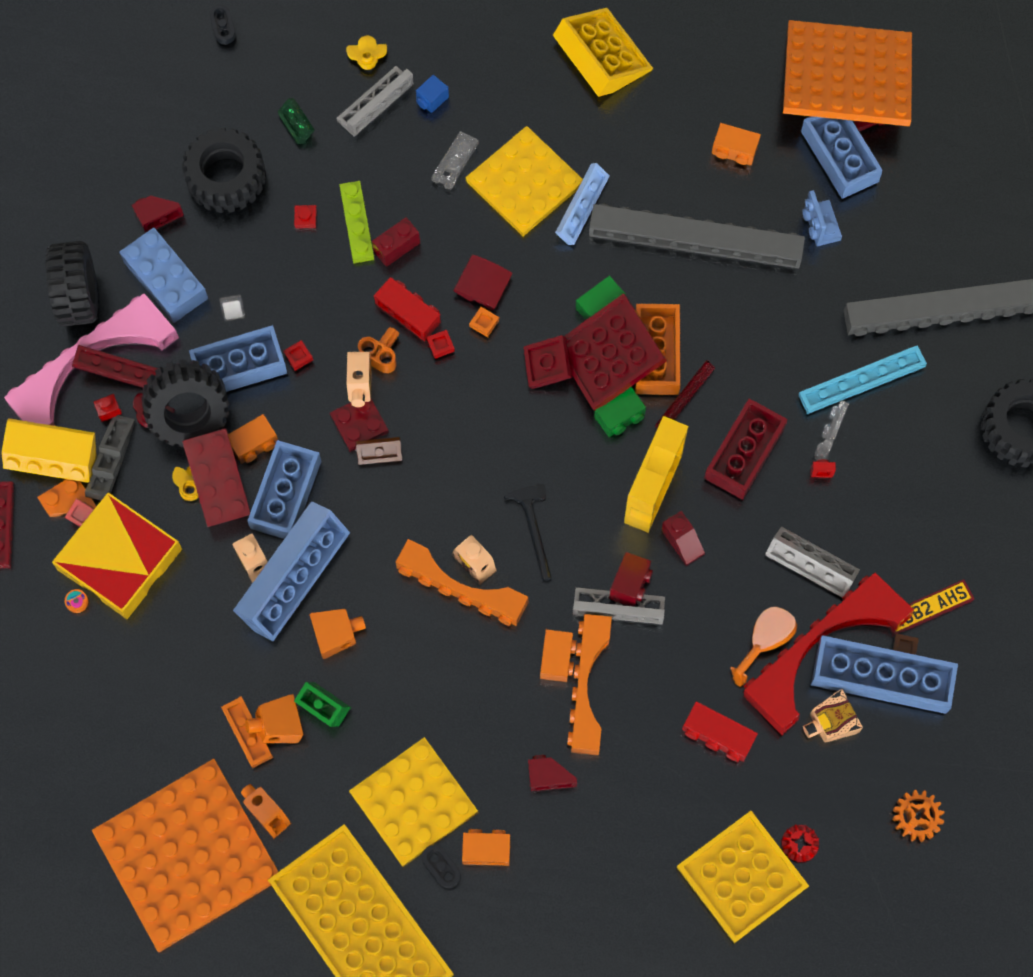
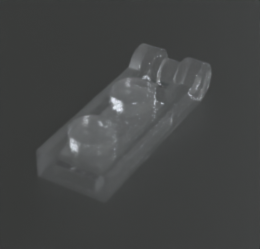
(455, 159)
(831, 431)

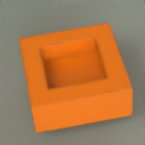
(484, 321)

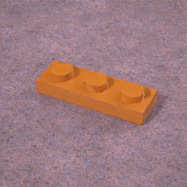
(251, 743)

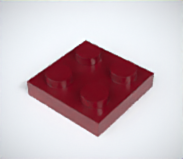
(547, 362)
(358, 423)

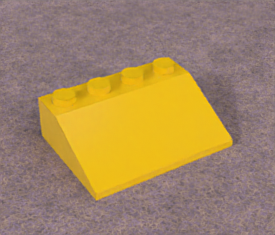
(601, 50)

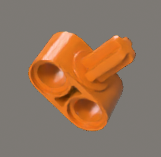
(381, 350)

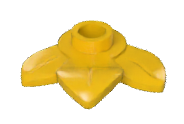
(366, 52)
(184, 481)

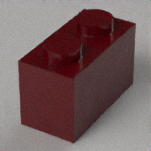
(396, 242)
(630, 579)

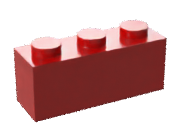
(407, 308)
(719, 732)

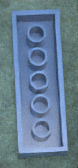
(291, 571)
(884, 674)

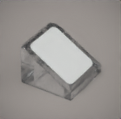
(232, 307)

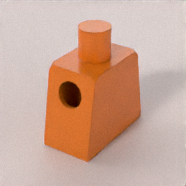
(335, 630)
(277, 721)
(265, 810)

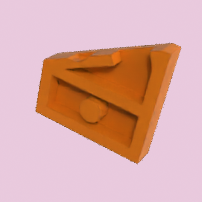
(62, 496)

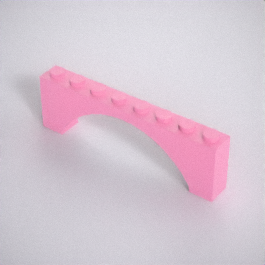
(134, 324)

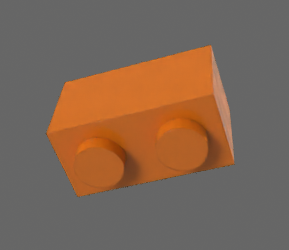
(736, 144)
(253, 439)
(556, 656)
(486, 848)

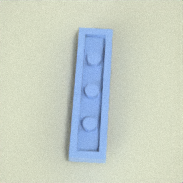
(582, 204)

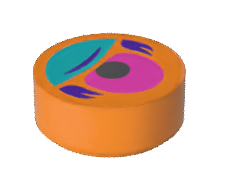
(76, 601)

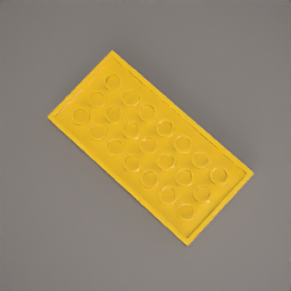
(354, 913)

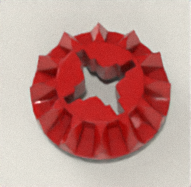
(791, 848)

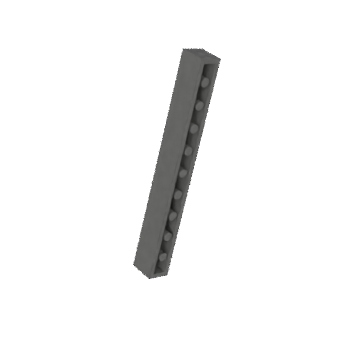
(696, 235)
(939, 307)

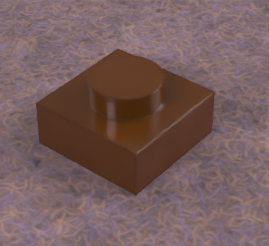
(905, 644)

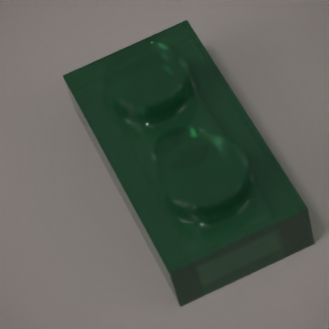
(295, 121)

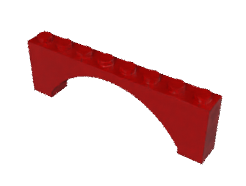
(869, 604)

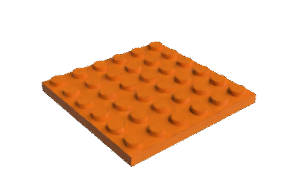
(848, 73)
(186, 855)

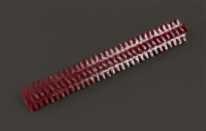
(688, 391)

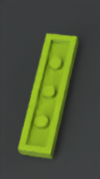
(356, 222)

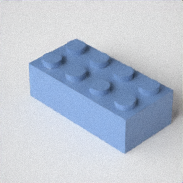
(842, 154)
(163, 275)
(243, 358)
(284, 489)

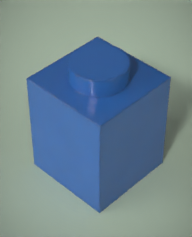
(432, 94)

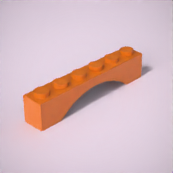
(502, 603)
(586, 730)

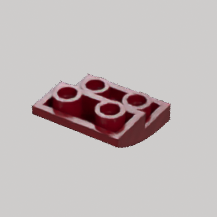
(482, 281)

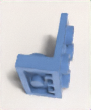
(822, 220)

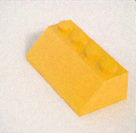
(49, 450)

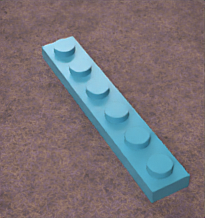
(862, 379)

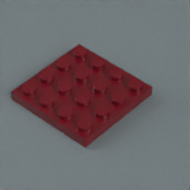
(611, 352)

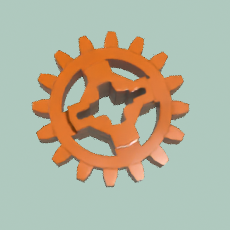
(925, 821)

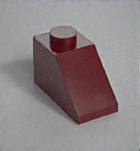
(156, 212)
(683, 538)
(548, 774)

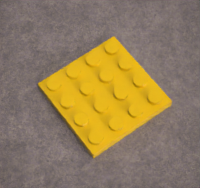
(524, 181)
(413, 801)
(742, 876)

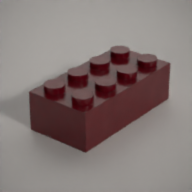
(745, 448)
(216, 477)

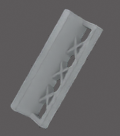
(377, 103)
(811, 563)
(618, 611)

